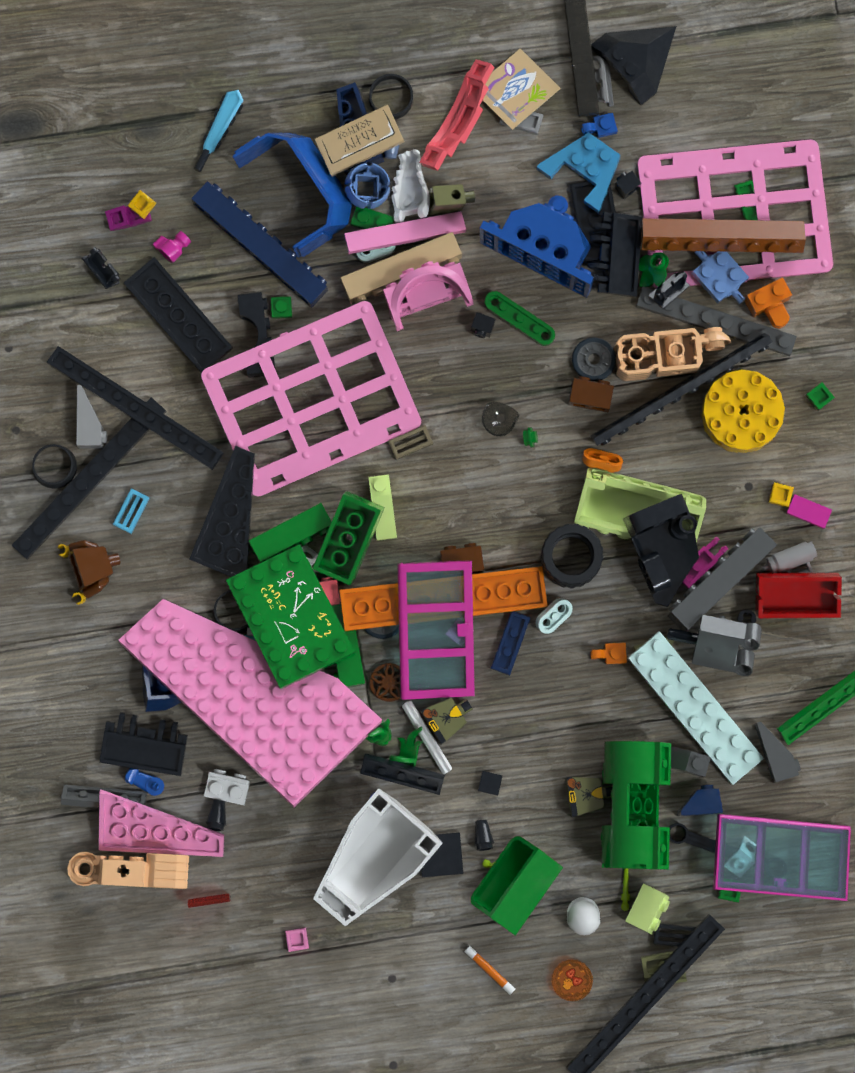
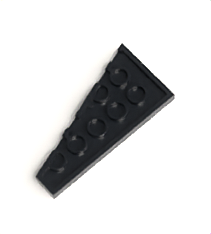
(226, 530)

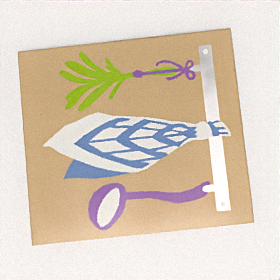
(518, 89)

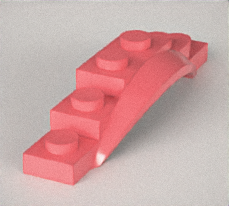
(461, 116)

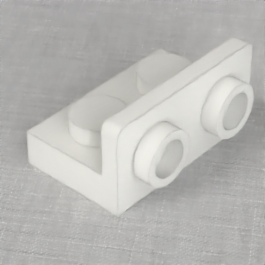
(227, 788)

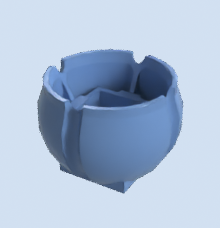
(366, 173)

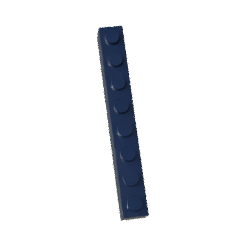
(259, 244)

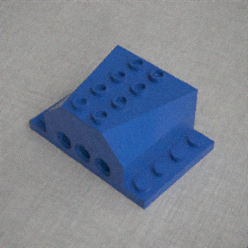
(544, 243)

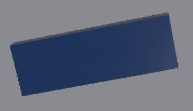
(510, 643)

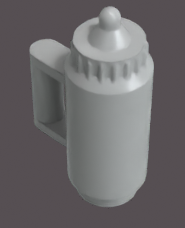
(792, 558)

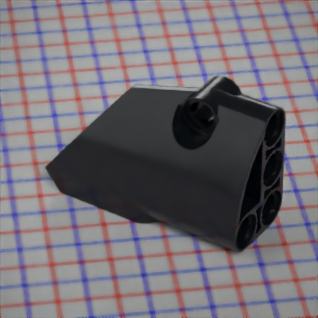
(664, 546)

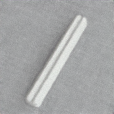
(427, 737)

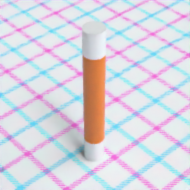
(489, 970)

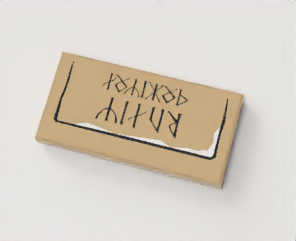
(359, 140)

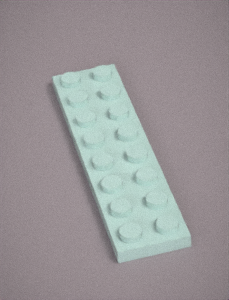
(695, 708)

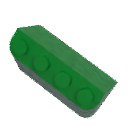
(515, 884)

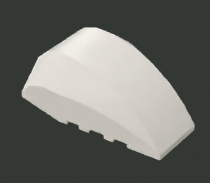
(375, 857)

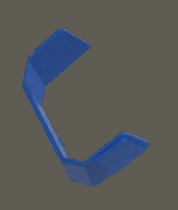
(328, 185)

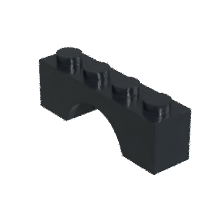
(252, 310)

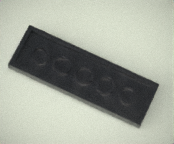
(178, 315)

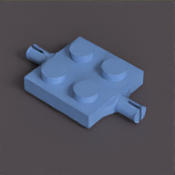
(720, 275)

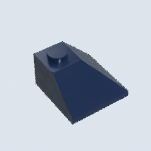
(155, 694)
(702, 802)

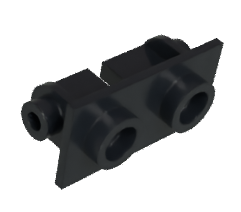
(104, 273)
(670, 289)

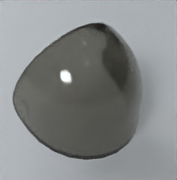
(499, 418)

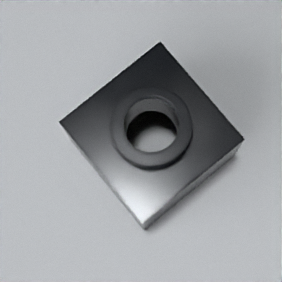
(627, 184)
(482, 325)

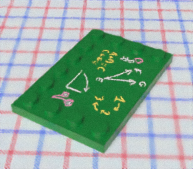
(290, 616)

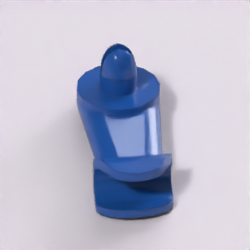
(146, 782)

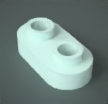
(376, 254)
(553, 615)

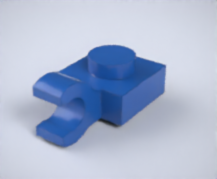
(602, 125)

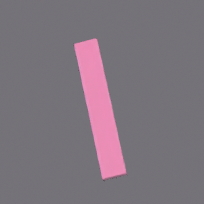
(404, 232)

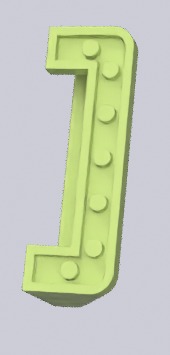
(613, 496)

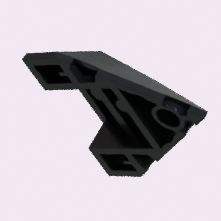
(637, 57)

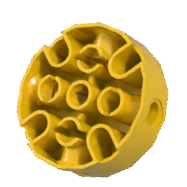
(745, 431)

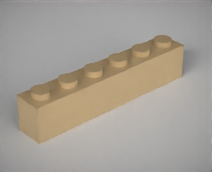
(377, 276)

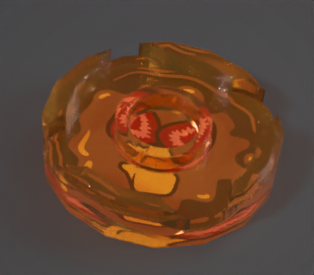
(572, 980)

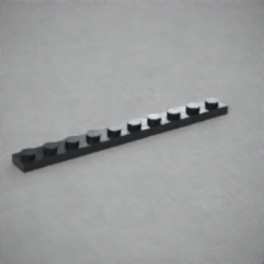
(674, 394)
(135, 408)
(82, 485)
(646, 996)

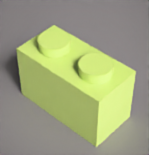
(648, 909)

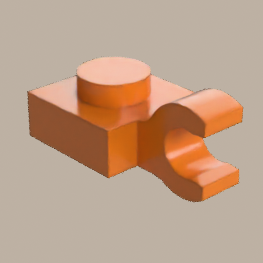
(613, 654)

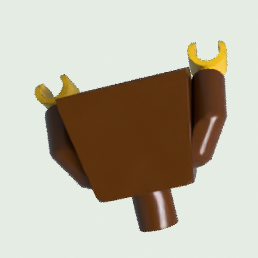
(90, 566)

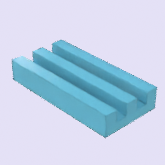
(138, 496)

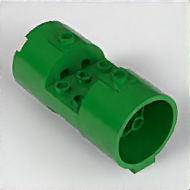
(635, 835)

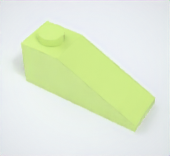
(381, 495)

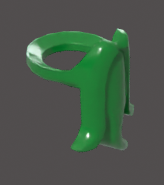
(380, 735)
(409, 749)

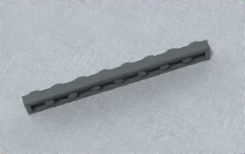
(706, 318)

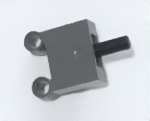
(719, 643)

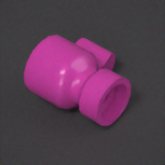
(172, 248)

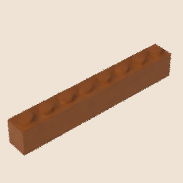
(723, 235)

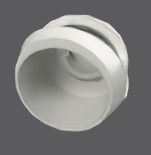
(583, 916)

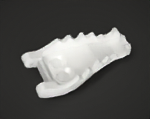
(410, 190)

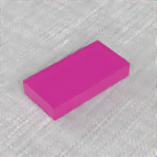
(809, 511)

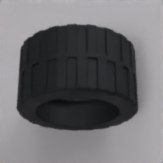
(583, 534)

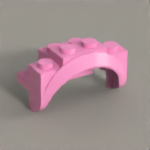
(425, 289)

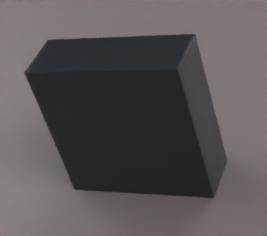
(490, 783)

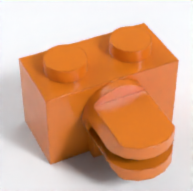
(770, 301)

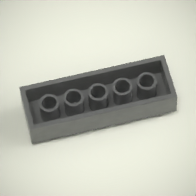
(724, 577)

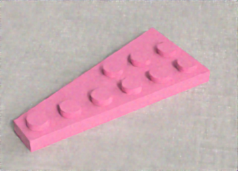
(141, 829)

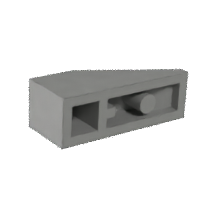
(89, 428)

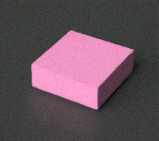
(297, 939)

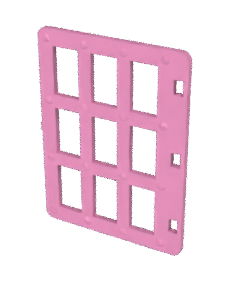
(746, 159)
(351, 442)

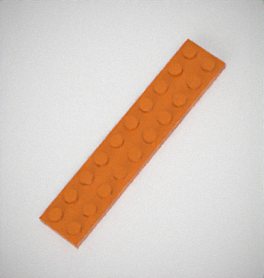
(491, 591)

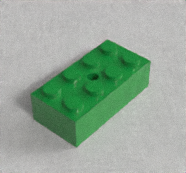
(338, 555)

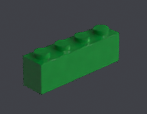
(292, 533)
(349, 669)

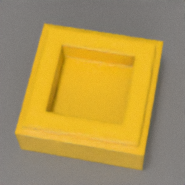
(142, 204)
(781, 495)

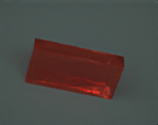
(209, 900)

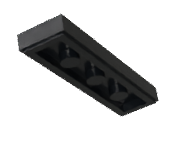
(402, 774)

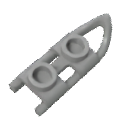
(604, 77)

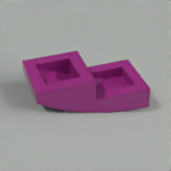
(124, 217)

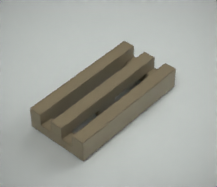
(426, 436)

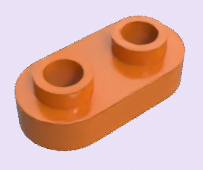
(602, 460)

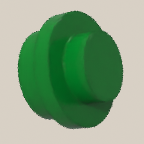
(530, 437)

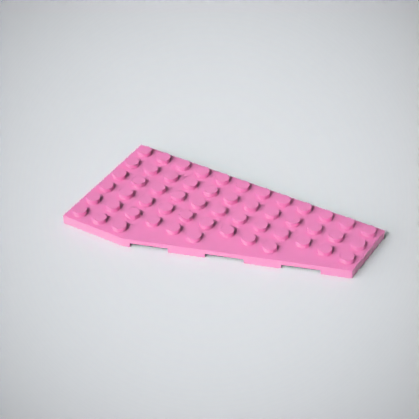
(222, 677)

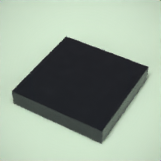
(447, 858)

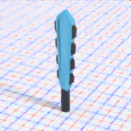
(218, 129)

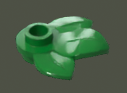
(653, 271)

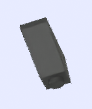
(778, 758)

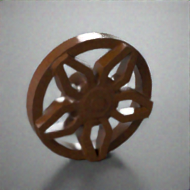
(388, 682)

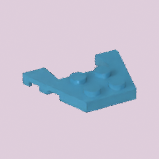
(590, 160)

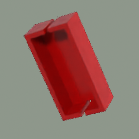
(798, 595)

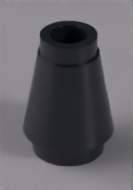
(217, 816)
(483, 838)

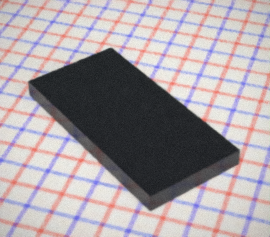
(585, 215)

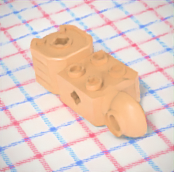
(665, 352)
(156, 872)

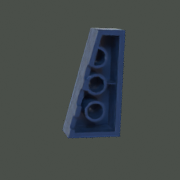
(351, 108)

